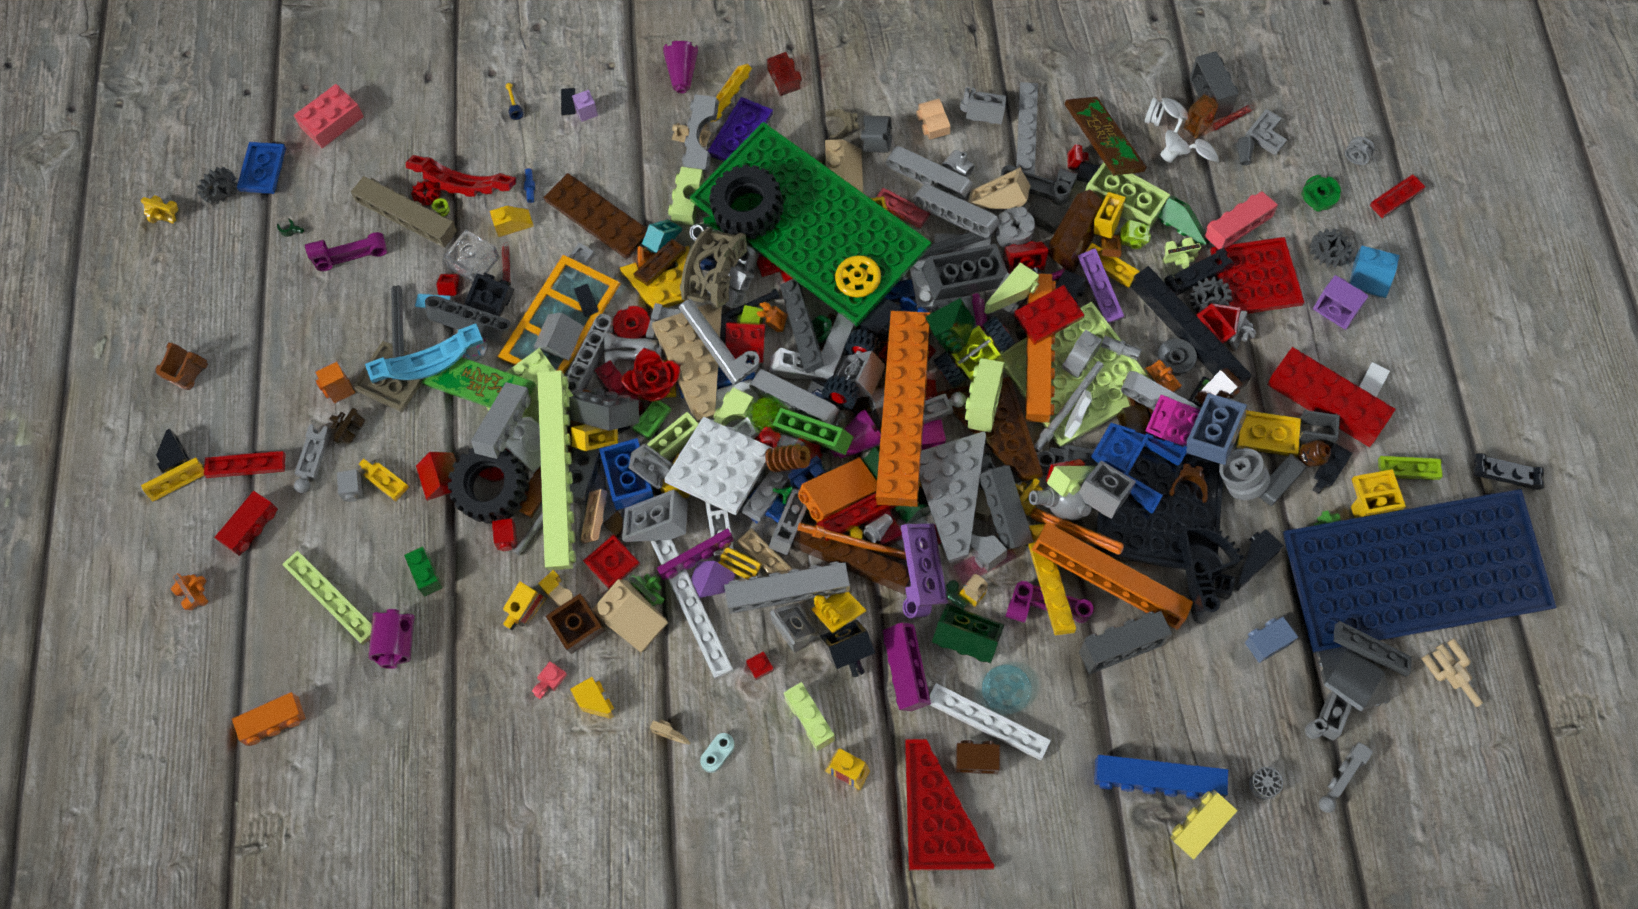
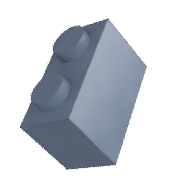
(1270, 639)

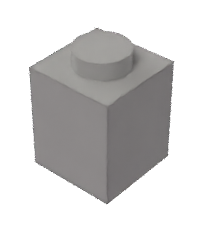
(350, 485)

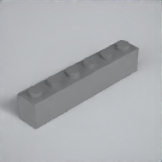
(786, 587)

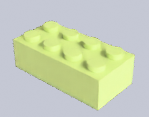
(1142, 198)

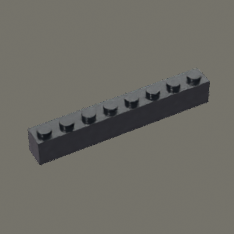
(1186, 325)

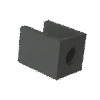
(1323, 420)

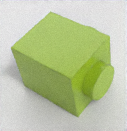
(750, 315)

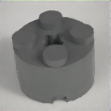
(877, 134)

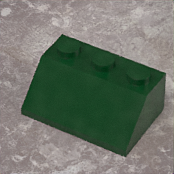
(952, 325)
(968, 633)

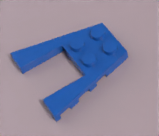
(1120, 449)

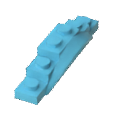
(428, 361)

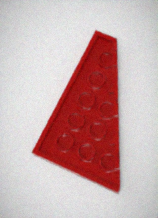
(936, 822)

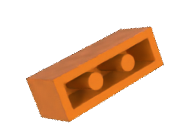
(269, 719)

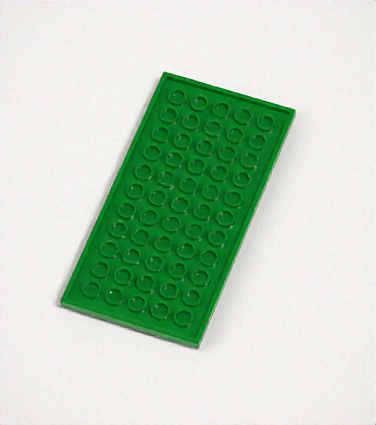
(820, 223)

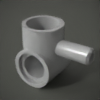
(958, 163)

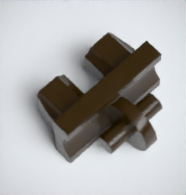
(342, 433)

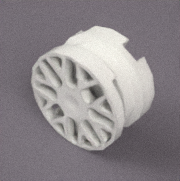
(1153, 112)

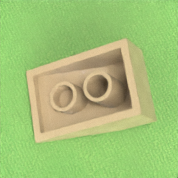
(1002, 192)
(630, 615)

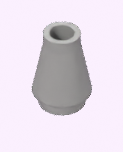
(876, 529)

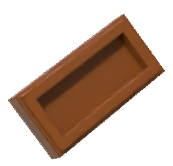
(1111, 247)

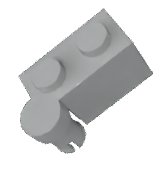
(984, 107)
(1331, 718)

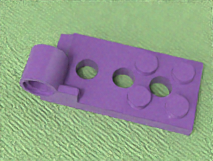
(919, 596)

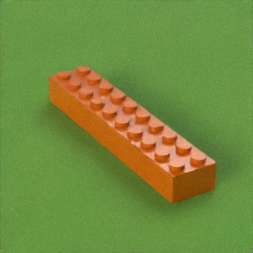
(903, 409)

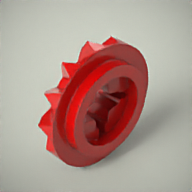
(432, 194)

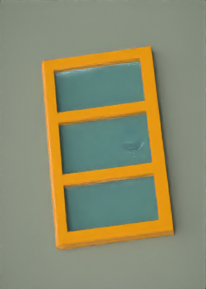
(559, 297)

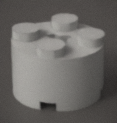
(1015, 227)

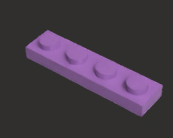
(1100, 286)

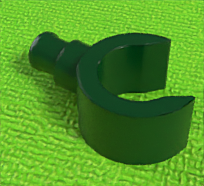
(291, 230)

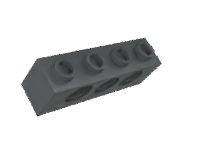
(586, 473)

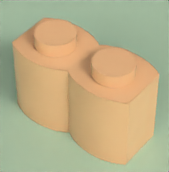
(933, 119)

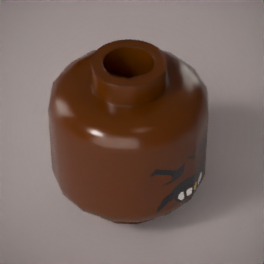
(1314, 453)

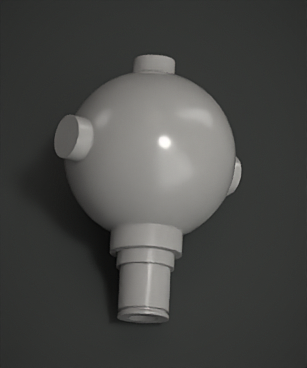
(1068, 508)

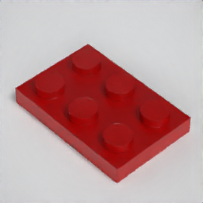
(1049, 314)

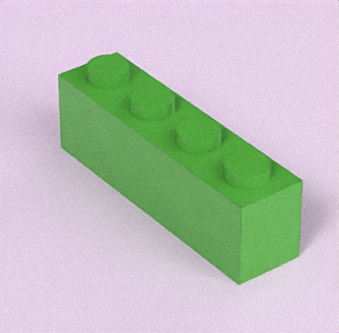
(813, 431)

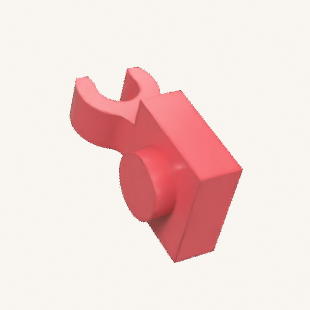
(549, 678)

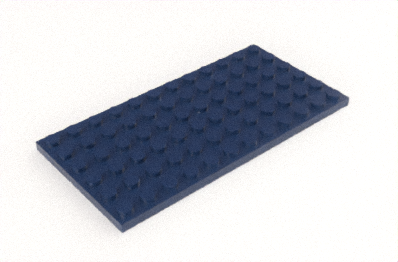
(1419, 569)

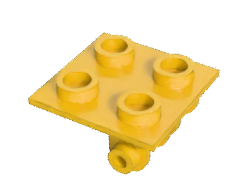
(837, 610)

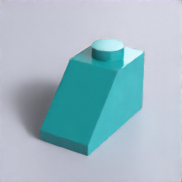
(660, 234)

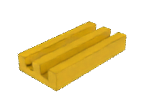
(724, 557)

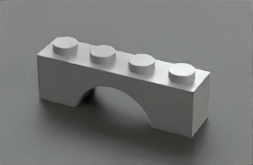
(703, 111)
(987, 551)

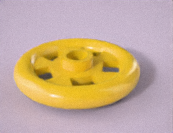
(856, 261)

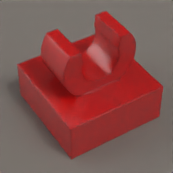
(1076, 156)

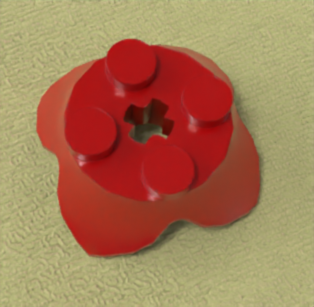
(649, 365)

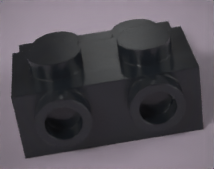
(489, 294)

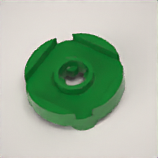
(1317, 201)

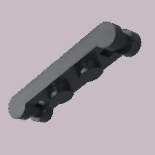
(1199, 271)
(1508, 472)

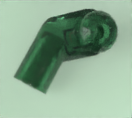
(953, 594)

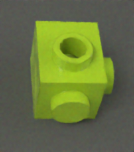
(1135, 234)

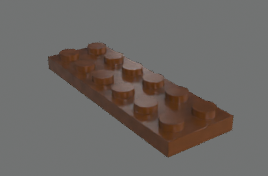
(596, 215)

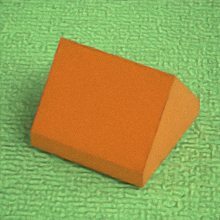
(643, 255)

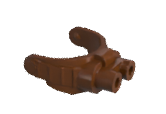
(1194, 475)

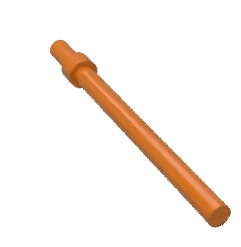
(819, 532)

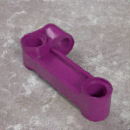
(325, 258)
(1020, 605)

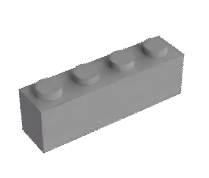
(501, 420)

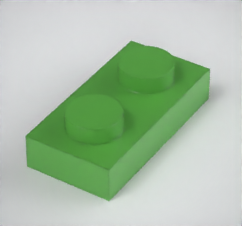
(652, 419)

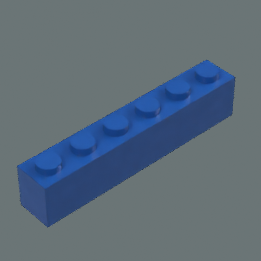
(1159, 777)

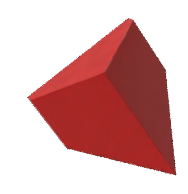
(1220, 320)

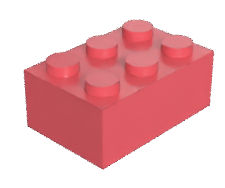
(328, 116)

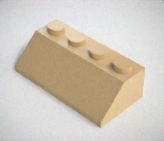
(845, 161)

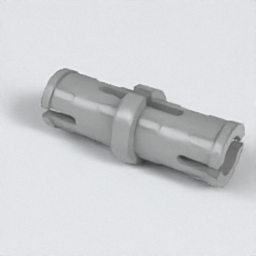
(1121, 348)

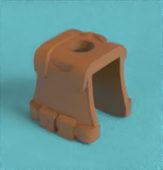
(172, 361)

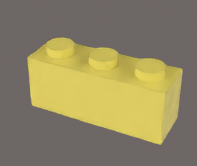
(1202, 823)

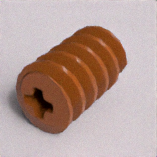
(787, 457)

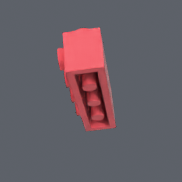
(1240, 220)

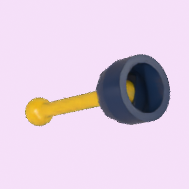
(514, 107)

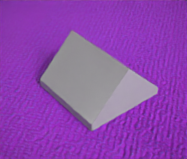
(559, 336)
(794, 626)

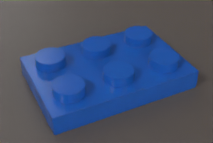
(261, 167)

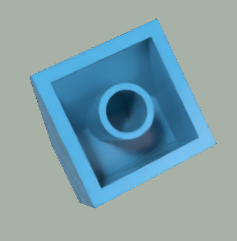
(1374, 271)

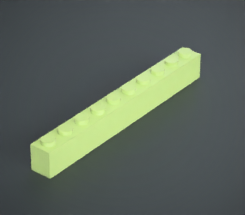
(555, 471)

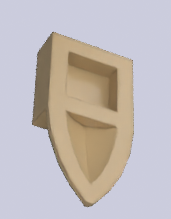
(665, 730)

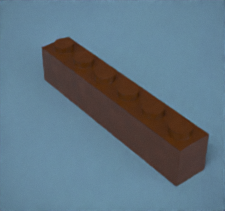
(857, 560)

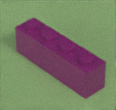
(906, 667)

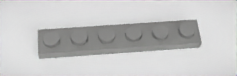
(1027, 127)

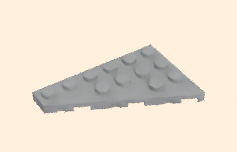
(951, 489)

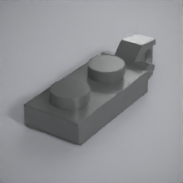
(1070, 453)

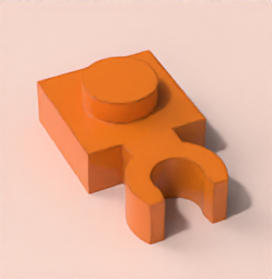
(774, 316)

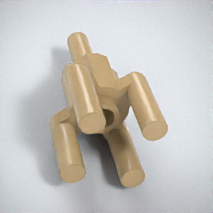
(1453, 670)

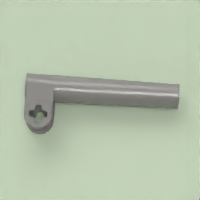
(734, 369)

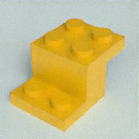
(1376, 494)

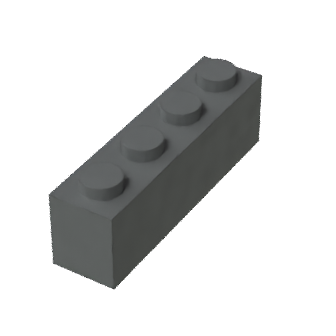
(1006, 507)

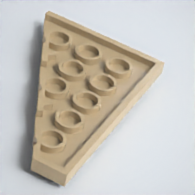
(696, 363)

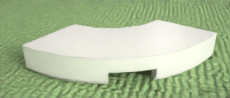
(1077, 414)

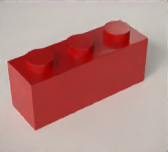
(246, 523)

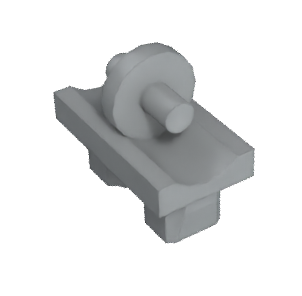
(1244, 331)

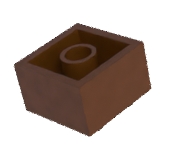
(575, 623)

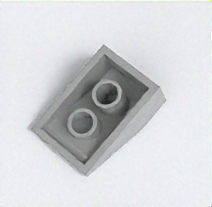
(656, 518)

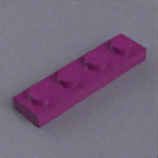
(701, 551)

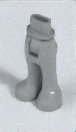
(612, 341)

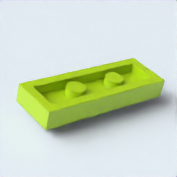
(1412, 467)

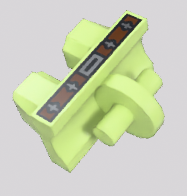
(1181, 255)

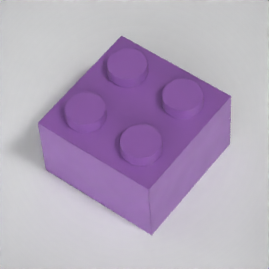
(1340, 302)

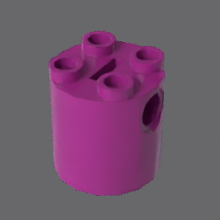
(391, 638)

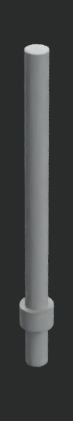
(1047, 433)

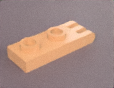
(593, 516)

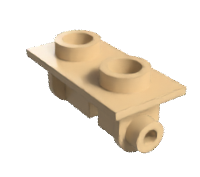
(682, 131)

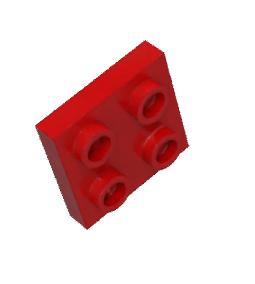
(745, 338)

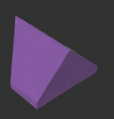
(710, 578)

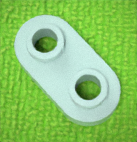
(718, 752)

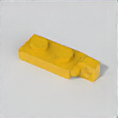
(384, 479)

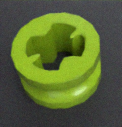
(438, 203)

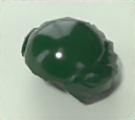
(822, 328)

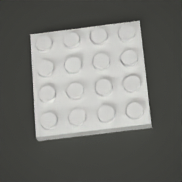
(718, 465)

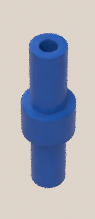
(529, 185)

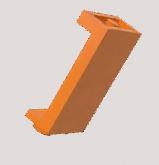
(837, 489)

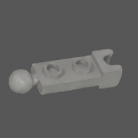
(942, 406)
(311, 457)
(1357, 758)

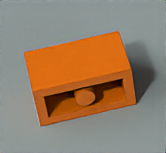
(334, 382)

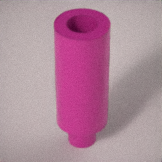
(979, 308)

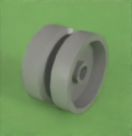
(1245, 474)

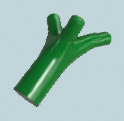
(786, 492)

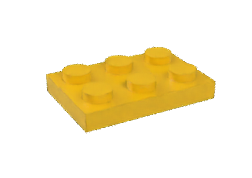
(1270, 433)

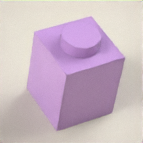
(585, 105)

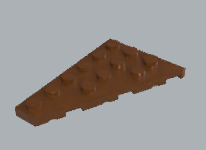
(1009, 433)

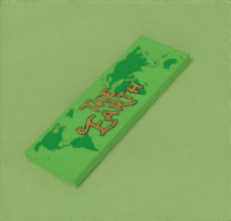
(474, 381)

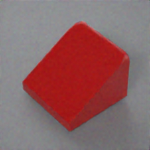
(447, 284)

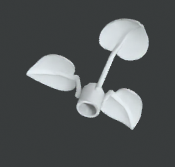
(1176, 145)

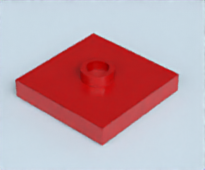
(611, 561)

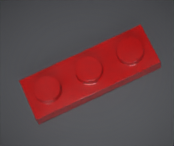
(1397, 196)

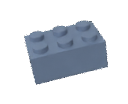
(1216, 428)

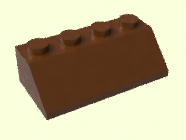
(1075, 230)

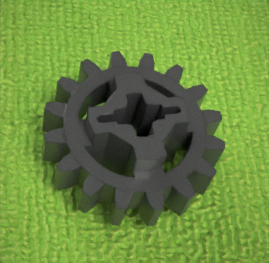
(217, 185)
(1336, 255)
(1208, 290)

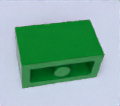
(423, 571)

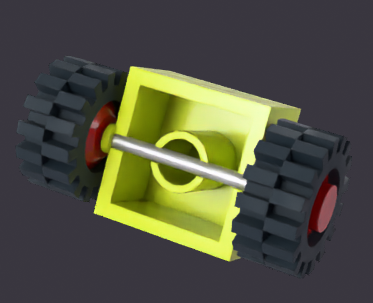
(977, 347)

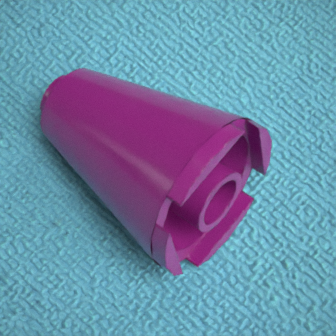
(681, 63)
(864, 435)

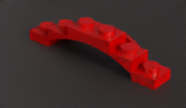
(458, 182)

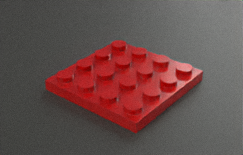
(1261, 276)

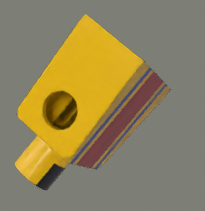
(522, 605)
(848, 768)

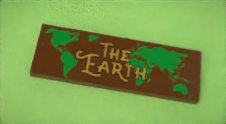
(1105, 136)

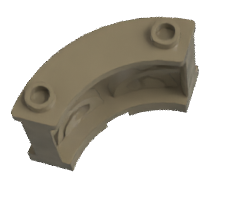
(731, 250)

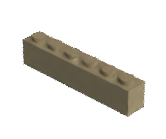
(404, 211)

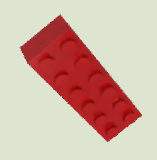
(1328, 392)

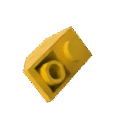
(590, 698)

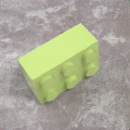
(984, 395)

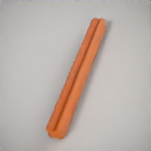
(1078, 531)

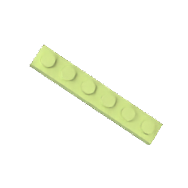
(329, 597)

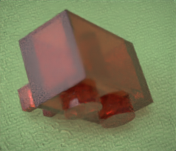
(783, 73)

